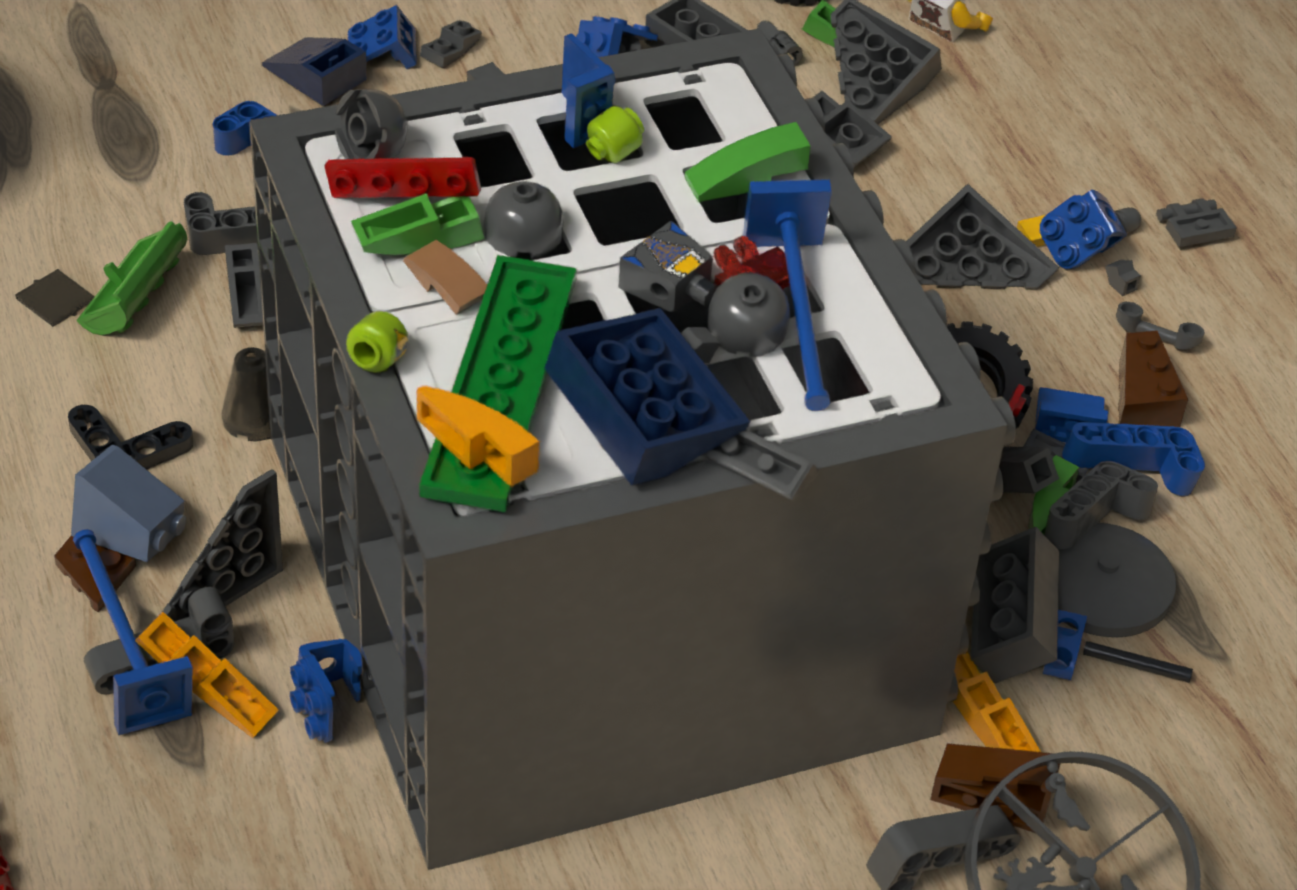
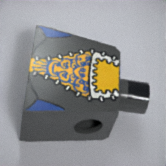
(668, 270)

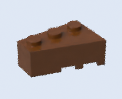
(1149, 383)
(973, 771)

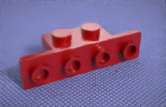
(403, 177)

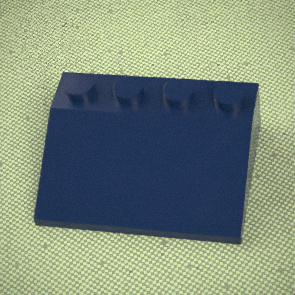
(643, 393)

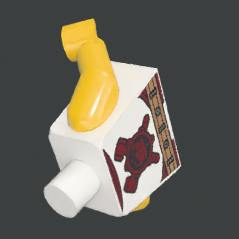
(947, 17)

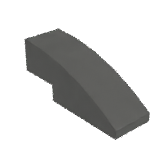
(244, 284)

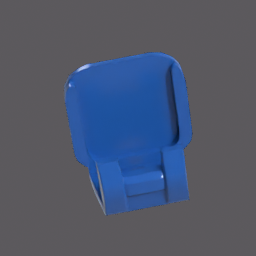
(1081, 229)
(314, 685)

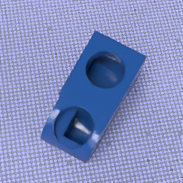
(1067, 646)

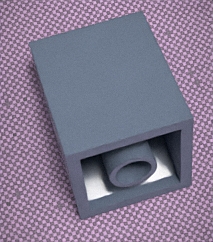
(126, 506)

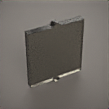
(55, 297)

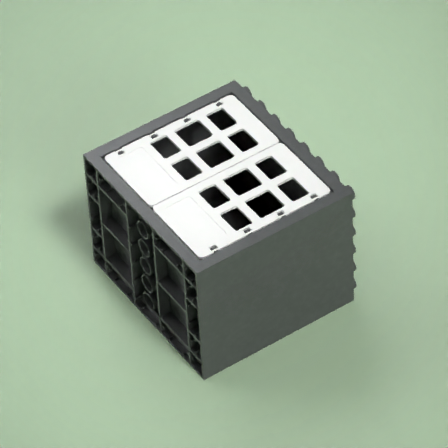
(599, 631)

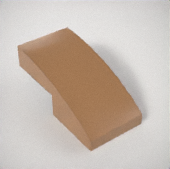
(448, 273)

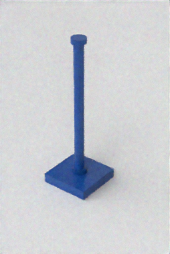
(793, 217)
(146, 693)

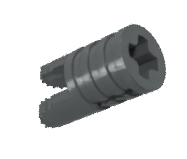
(780, 41)

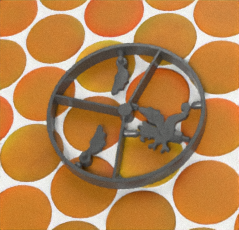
(1082, 868)

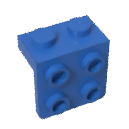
(605, 34)

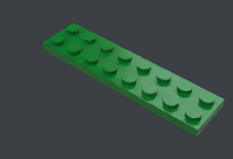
(503, 369)

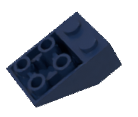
(320, 67)

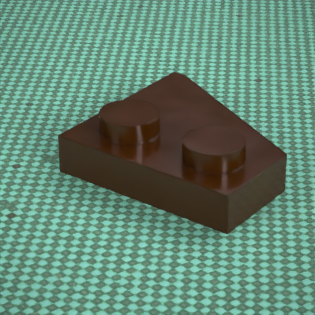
(73, 564)

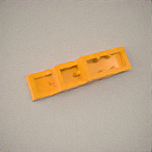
(212, 679)
(986, 712)

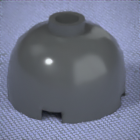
(370, 125)
(524, 219)
(749, 314)

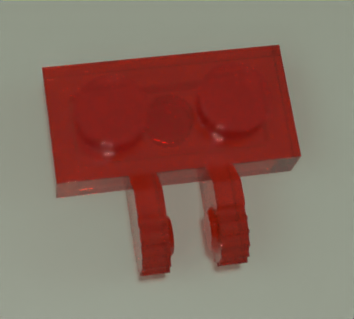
(770, 263)

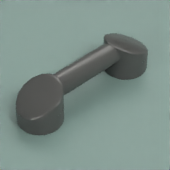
(1188, 335)

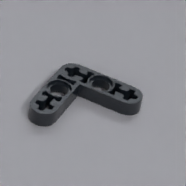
(174, 436)

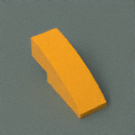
(478, 434)

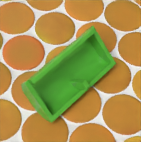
(133, 281)

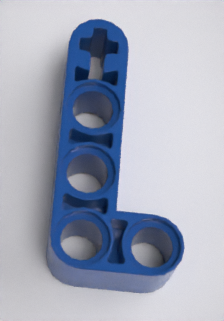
(232, 127)
(1140, 448)

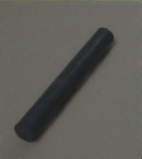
(1137, 661)

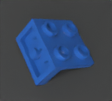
(386, 32)
(586, 86)
(1061, 410)

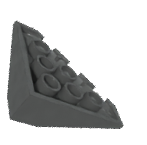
(880, 60)
(976, 247)
(241, 549)

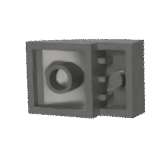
(852, 128)

